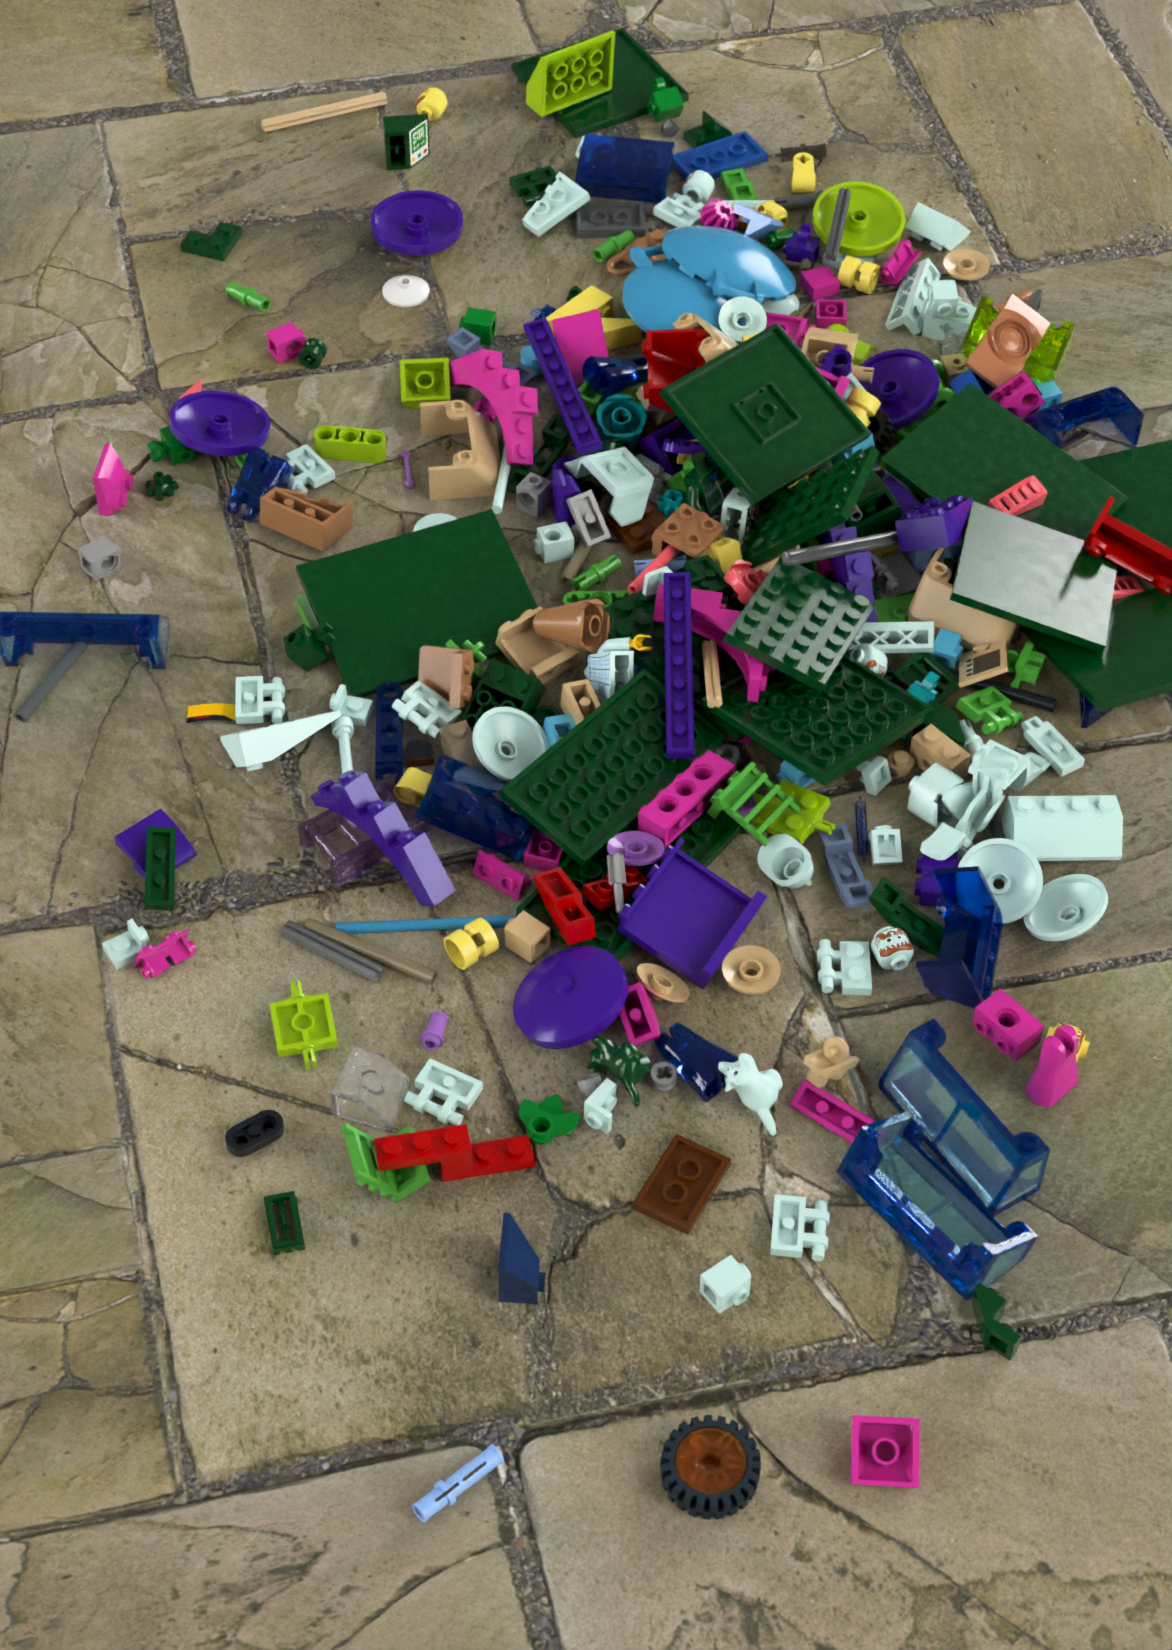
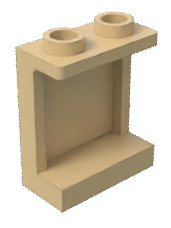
(533, 653)

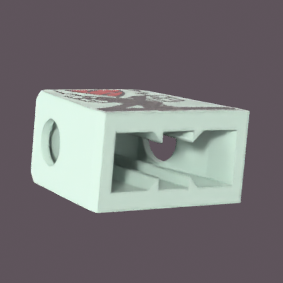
(736, 510)

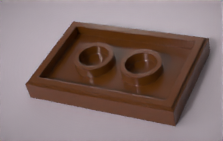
(681, 1184)

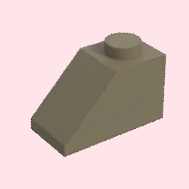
(458, 743)

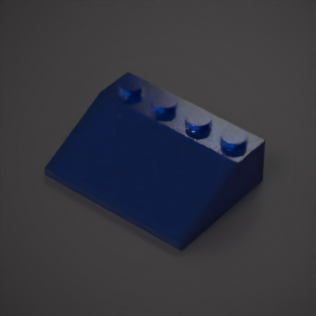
(625, 168)
(469, 805)

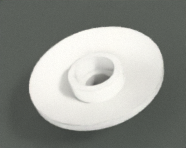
(405, 291)

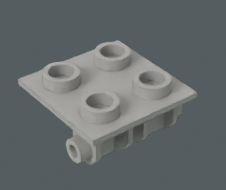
(894, 575)

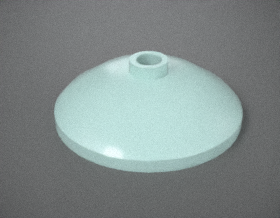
(508, 732)
(1013, 865)
(1067, 908)

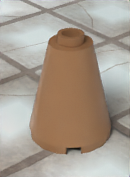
(574, 624)

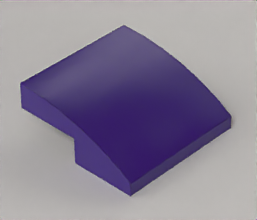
(133, 841)

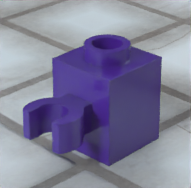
(802, 246)

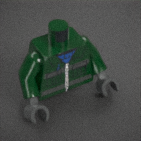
(706, 485)

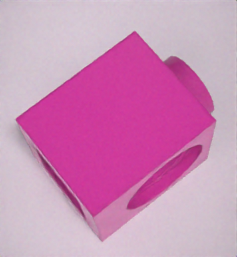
(285, 342)

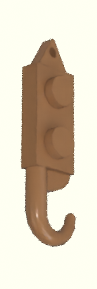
(651, 239)

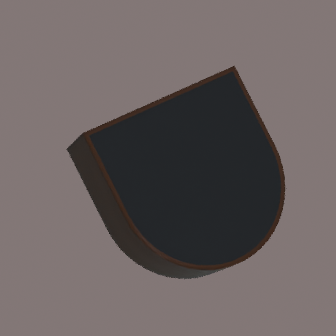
(419, 753)

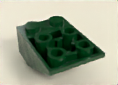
(877, 506)
(503, 688)

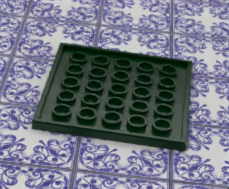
(828, 729)

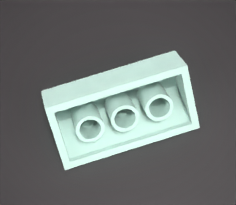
(1065, 826)

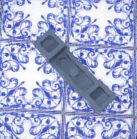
(465, 342)
(844, 867)

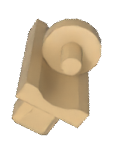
(829, 1062)

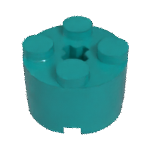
(621, 419)

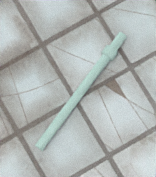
(501, 483)

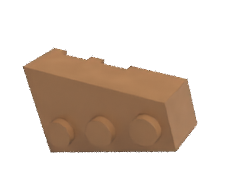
(304, 518)

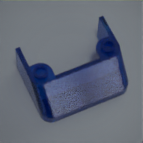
(1105, 402)
(969, 938)

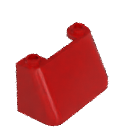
(669, 358)

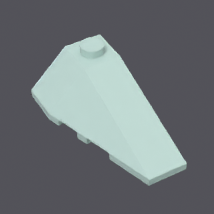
(264, 744)

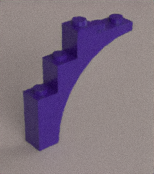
(851, 570)
(383, 822)

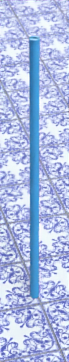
(417, 925)

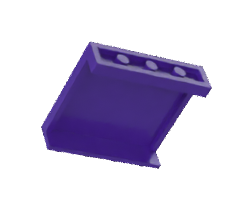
(687, 916)

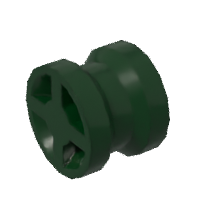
(312, 353)

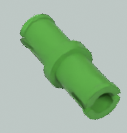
(613, 245)
(248, 296)
(596, 573)

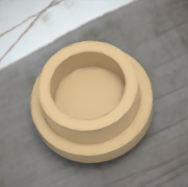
(900, 762)

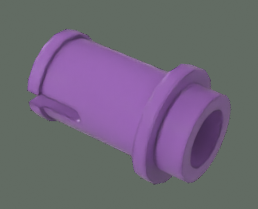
(432, 1037)

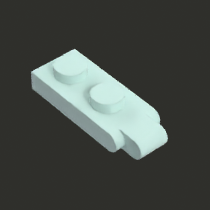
(1052, 746)

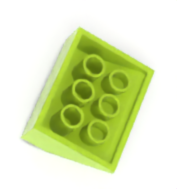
(572, 75)

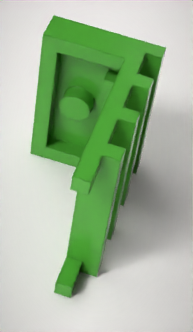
(740, 788)
(395, 1182)

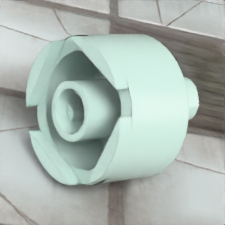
(927, 794)

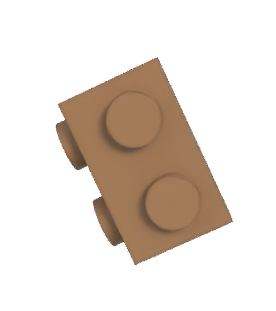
(687, 531)
(447, 673)

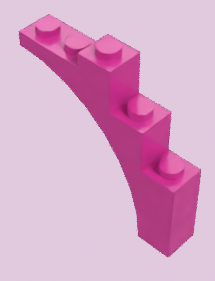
(510, 400)
(713, 621)

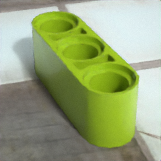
(350, 444)

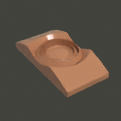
(1007, 342)

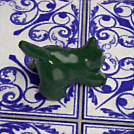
(624, 1062)

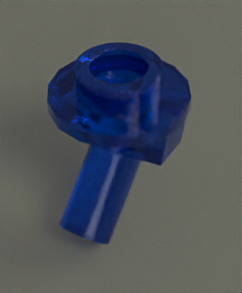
(539, 313)

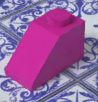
(639, 1016)

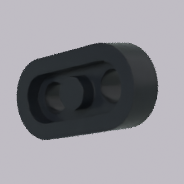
(253, 1133)

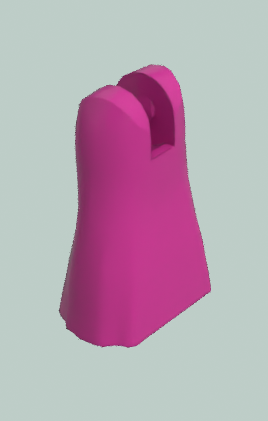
(1056, 1068)

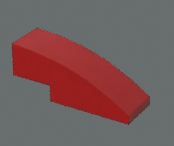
(565, 906)

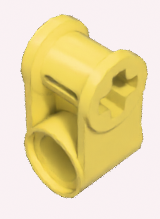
(803, 175)
(412, 786)

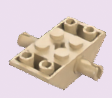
(820, 341)

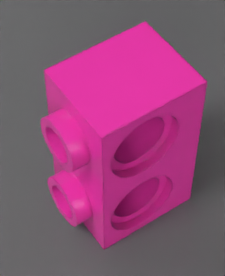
(1018, 395)

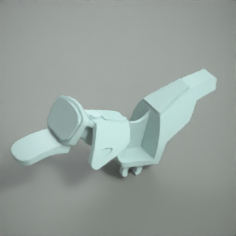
(978, 801)

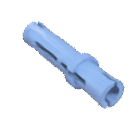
(428, 1507)

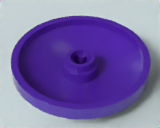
(417, 222)
(903, 384)
(219, 423)
(570, 997)

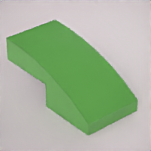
(737, 185)

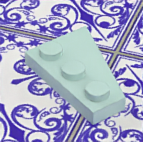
(555, 205)

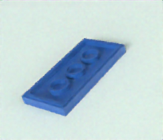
(720, 155)

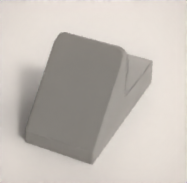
(588, 518)

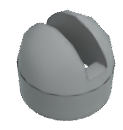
(589, 1083)

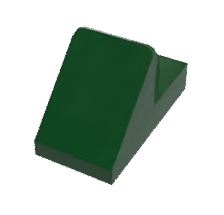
(707, 132)

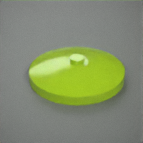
(872, 219)

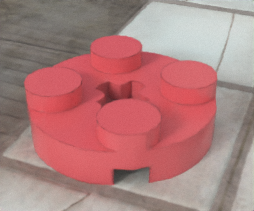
(744, 580)

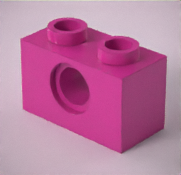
(1021, 1028)

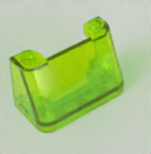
(1046, 357)

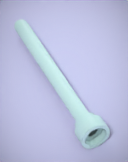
(343, 730)

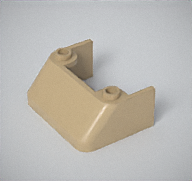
(474, 470)
(933, 603)

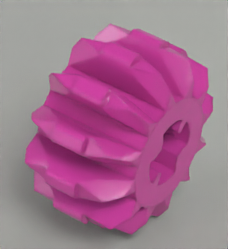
(719, 214)

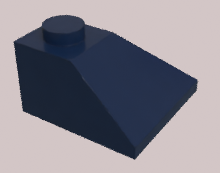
(518, 1266)

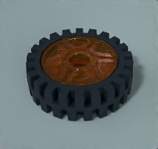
(706, 1489)

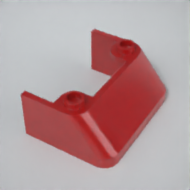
(1131, 550)

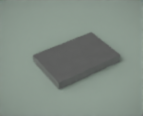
(610, 219)

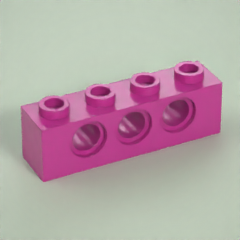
(685, 797)

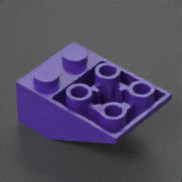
(933, 523)

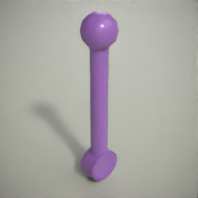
(406, 456)

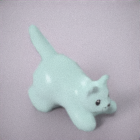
(755, 1088)

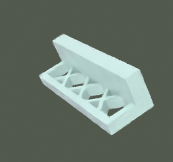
(912, 297)
(897, 637)

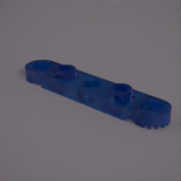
(389, 750)

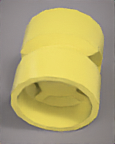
(858, 274)
(863, 404)
(474, 942)

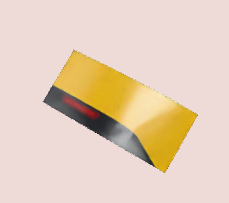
(211, 712)

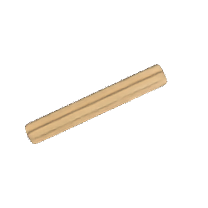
(711, 673)

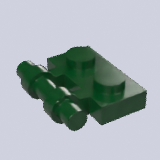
(531, 183)

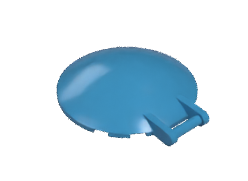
(729, 262)
(662, 293)

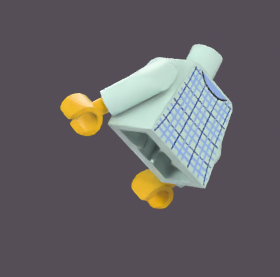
(613, 665)

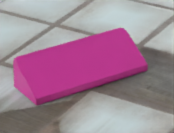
(829, 1111)

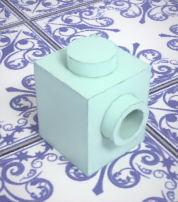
(726, 1284)

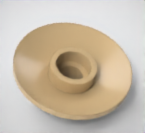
(966, 264)
(753, 961)
(662, 983)

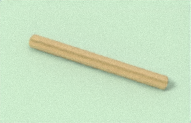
(323, 112)

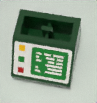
(405, 140)

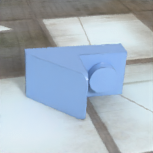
(759, 223)

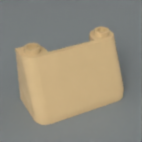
(715, 342)

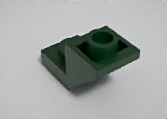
(988, 1310)

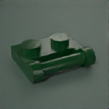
(913, 671)

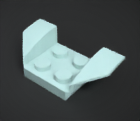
(622, 477)

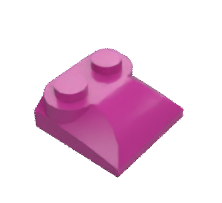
(111, 482)
(885, 1451)

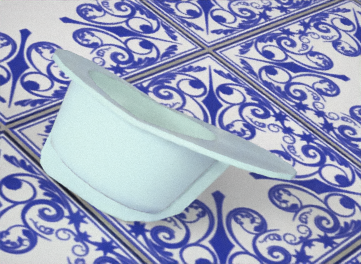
(786, 862)

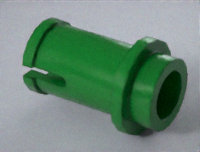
(778, 239)

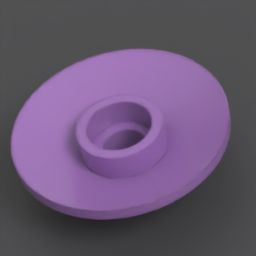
(637, 846)

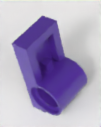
(835, 357)

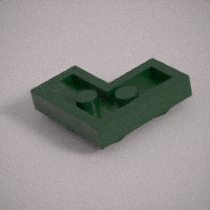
(212, 246)
(707, 575)

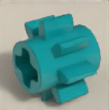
(670, 502)

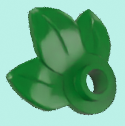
(548, 1117)

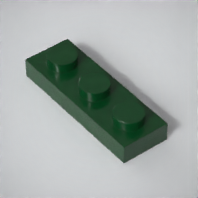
(160, 868)

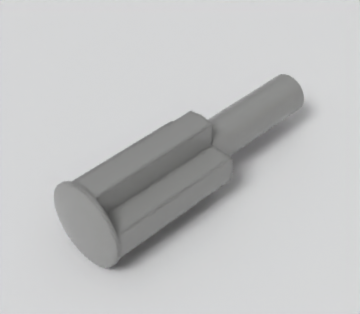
(617, 877)

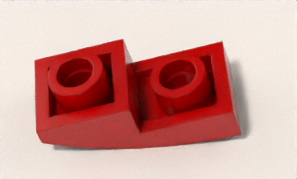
(602, 894)

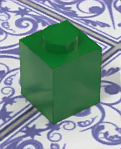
(480, 323)

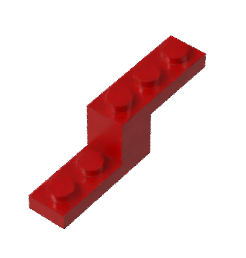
(454, 1152)

